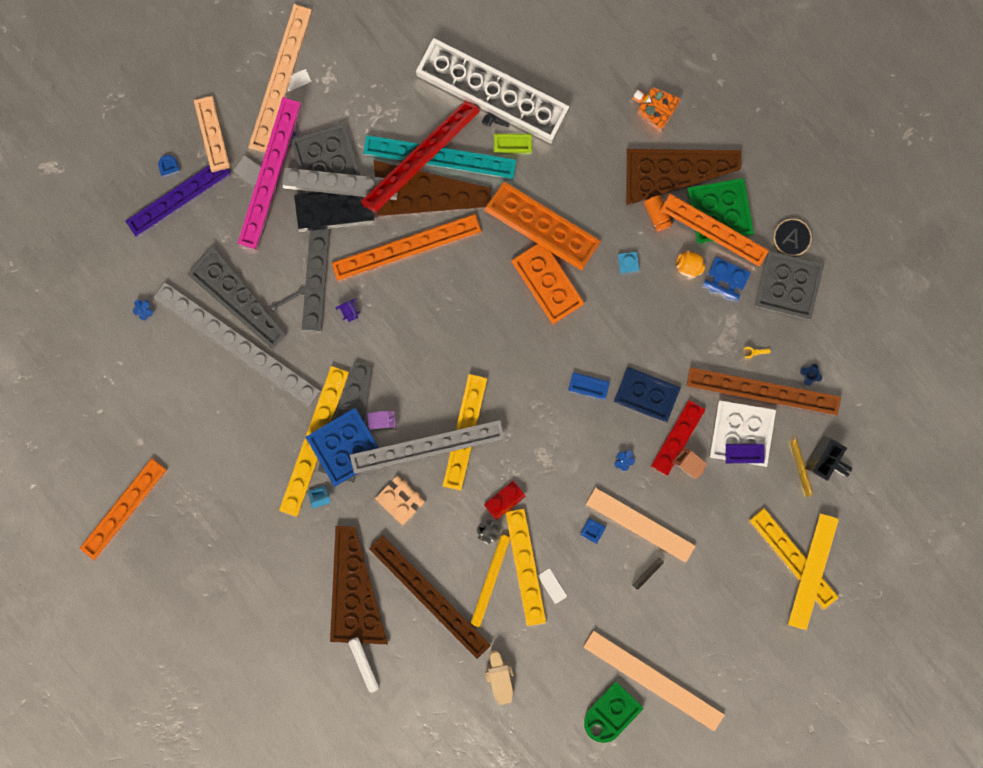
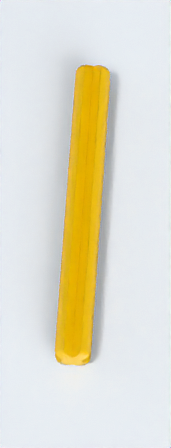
(490, 580)

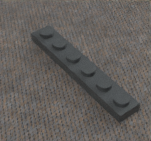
(315, 280)

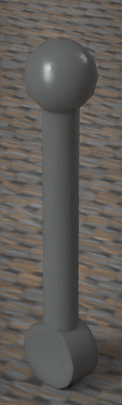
(274, 307)

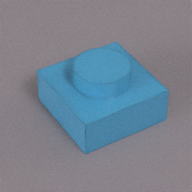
(628, 262)
(319, 496)

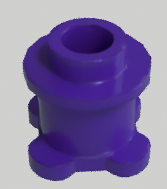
(349, 310)

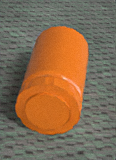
(659, 219)

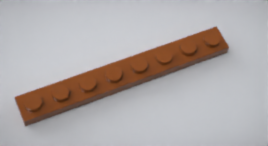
(763, 391)

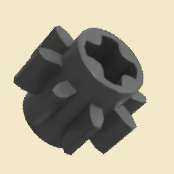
(488, 531)

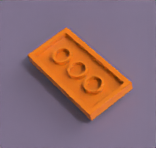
(547, 283)

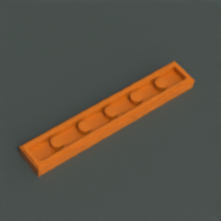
(714, 230)
(123, 509)

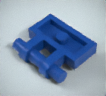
(729, 274)

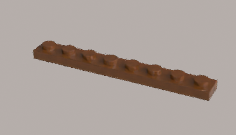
(429, 597)

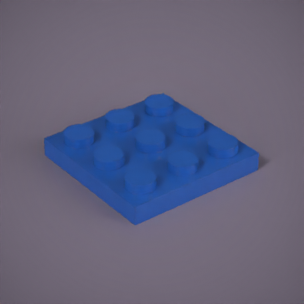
(337, 442)

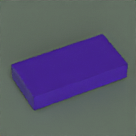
(744, 453)

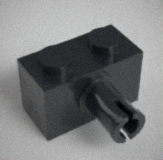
(827, 459)

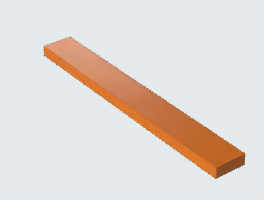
(406, 247)

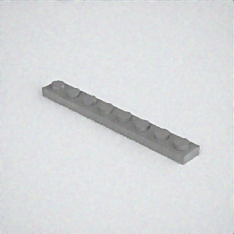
(427, 447)

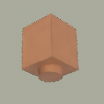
(690, 463)

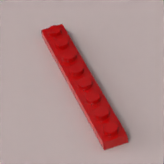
(420, 156)

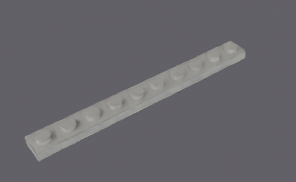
(237, 344)

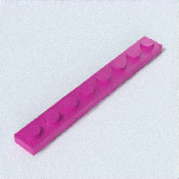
(269, 173)

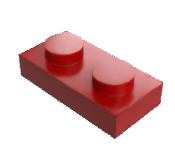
(504, 500)

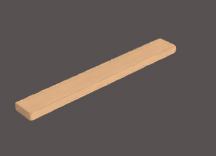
(280, 76)
(653, 681)

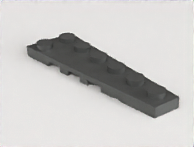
(224, 285)
(355, 395)

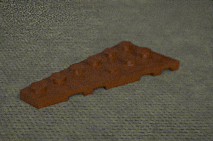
(667, 170)
(431, 194)
(353, 600)

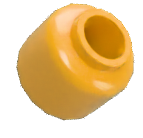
(690, 264)

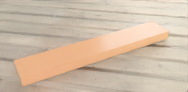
(640, 525)

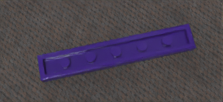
(175, 200)

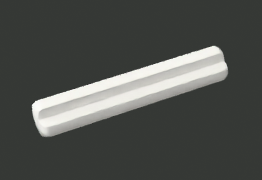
(363, 665)

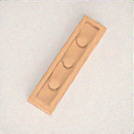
(211, 134)

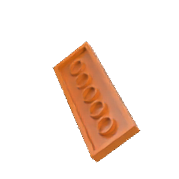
(542, 225)

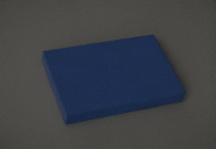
(647, 395)

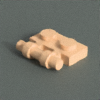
(395, 504)

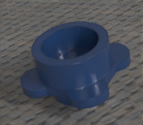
(810, 379)

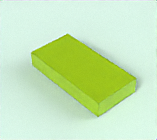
(512, 143)

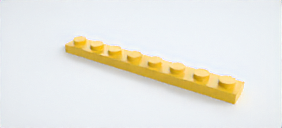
(307, 459)

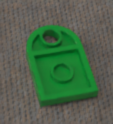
(612, 712)

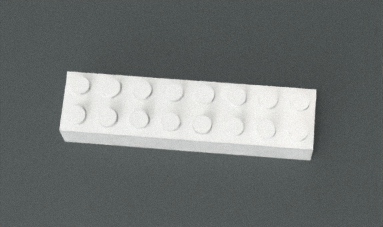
(492, 91)

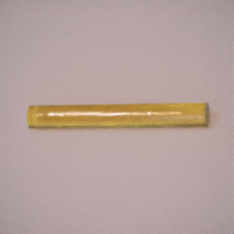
(801, 469)

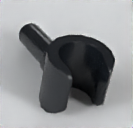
(489, 119)

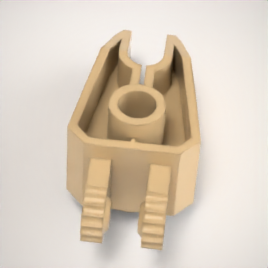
(499, 676)

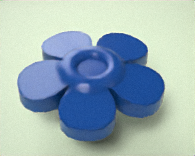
(143, 309)
(624, 460)

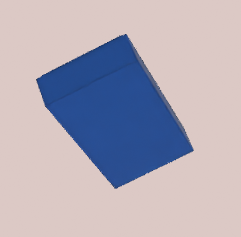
(589, 386)

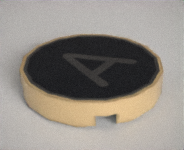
(792, 237)

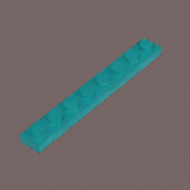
(445, 158)

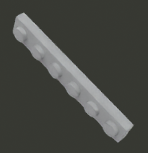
(330, 182)

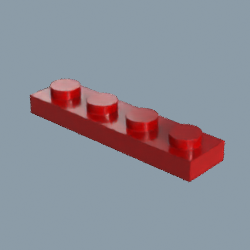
(678, 437)

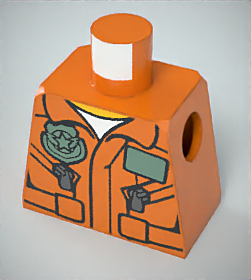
(656, 107)

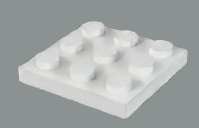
(741, 425)

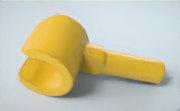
(756, 352)

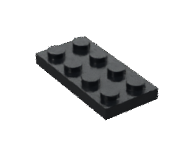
(330, 211)

